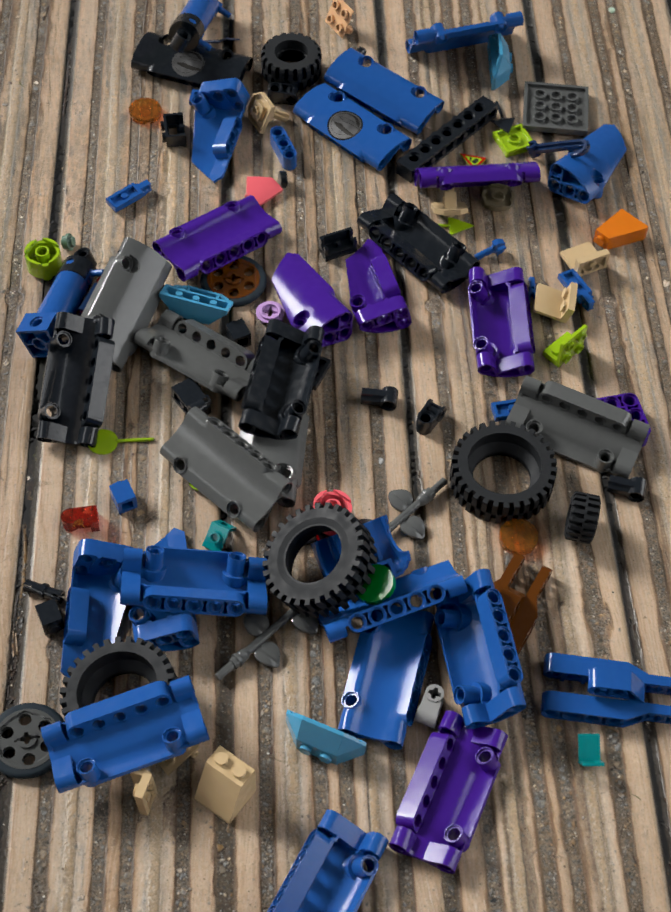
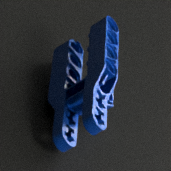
(605, 679)

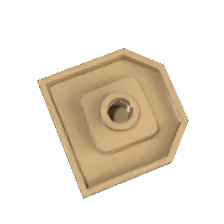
(262, 111)
(449, 206)

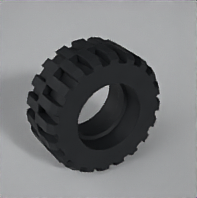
(291, 48)

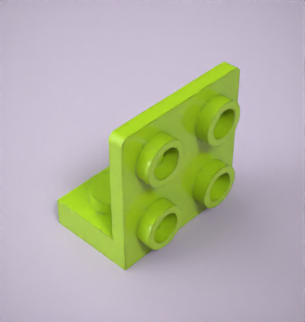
(566, 347)

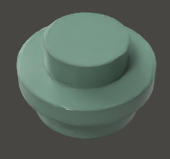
(68, 242)

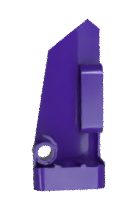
(375, 292)

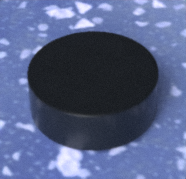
(282, 179)

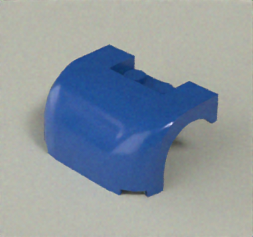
(388, 553)

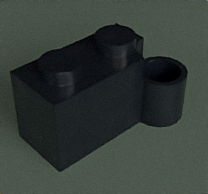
(189, 394)

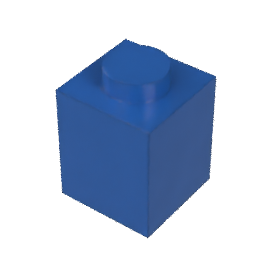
(123, 496)

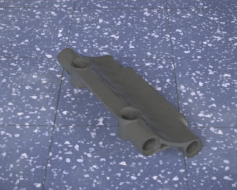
(198, 355)
(580, 426)
(226, 468)

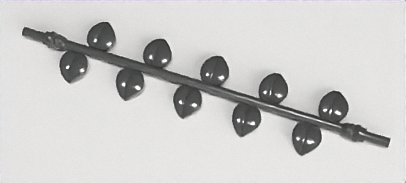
(258, 625)

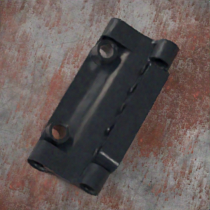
(76, 380)

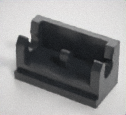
(337, 244)

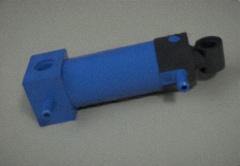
(64, 295)

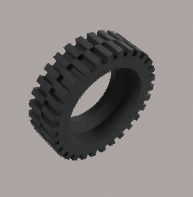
(508, 442)
(342, 582)
(110, 662)

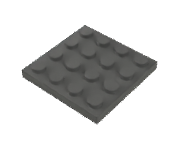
(555, 108)

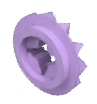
(265, 307)

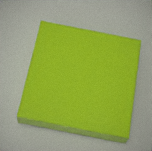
(514, 142)

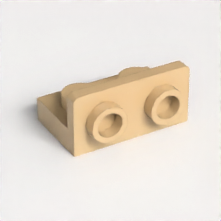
(144, 790)

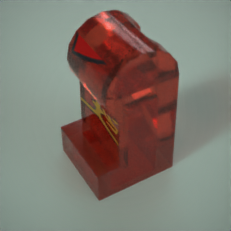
(80, 518)

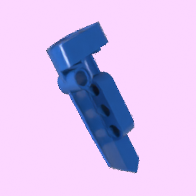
(217, 124)

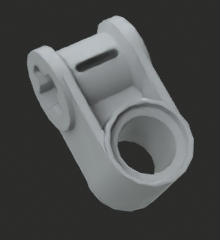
(429, 708)

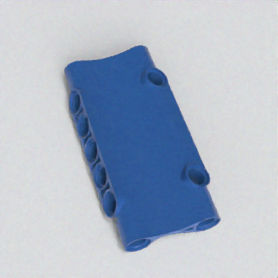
(438, 39)
(417, 583)
(387, 678)
(124, 734)

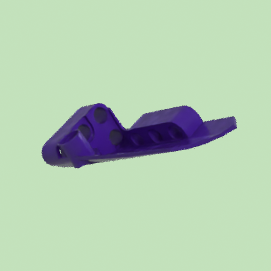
(310, 300)

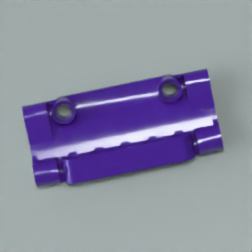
(217, 237)
(448, 792)

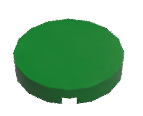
(381, 586)

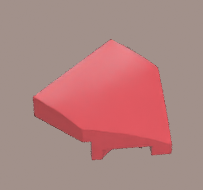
(262, 188)

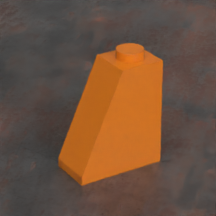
(620, 231)

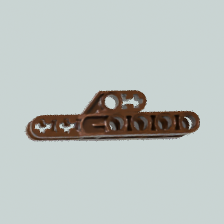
(518, 605)

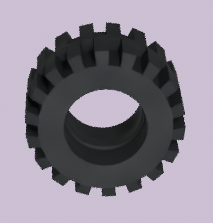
(582, 517)

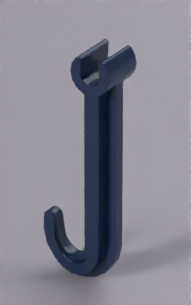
(536, 149)

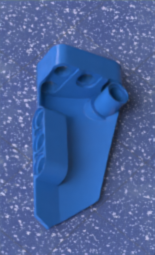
(587, 175)
(92, 599)
(166, 629)

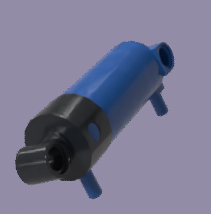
(192, 23)

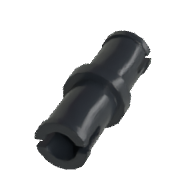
(43, 590)

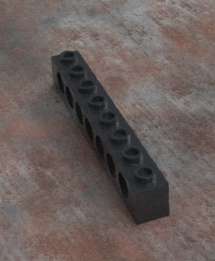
(447, 137)

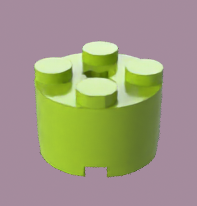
(43, 258)

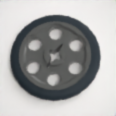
(10, 720)

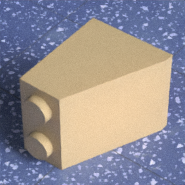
(225, 784)

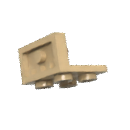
(585, 258)
(555, 303)

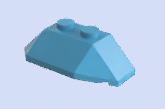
(499, 60)
(195, 303)
(322, 740)

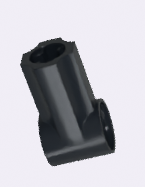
(385, 397)
(632, 488)

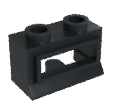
(173, 120)

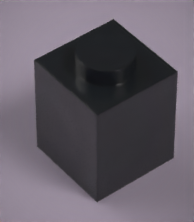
(238, 333)
(49, 617)

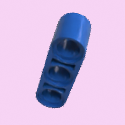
(283, 148)

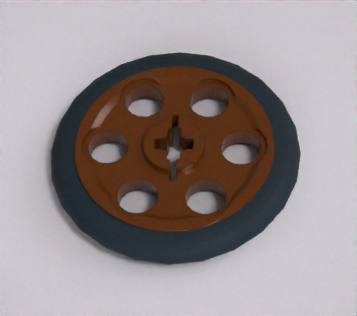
(245, 296)

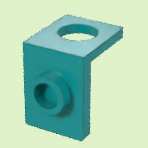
(217, 535)
(589, 750)

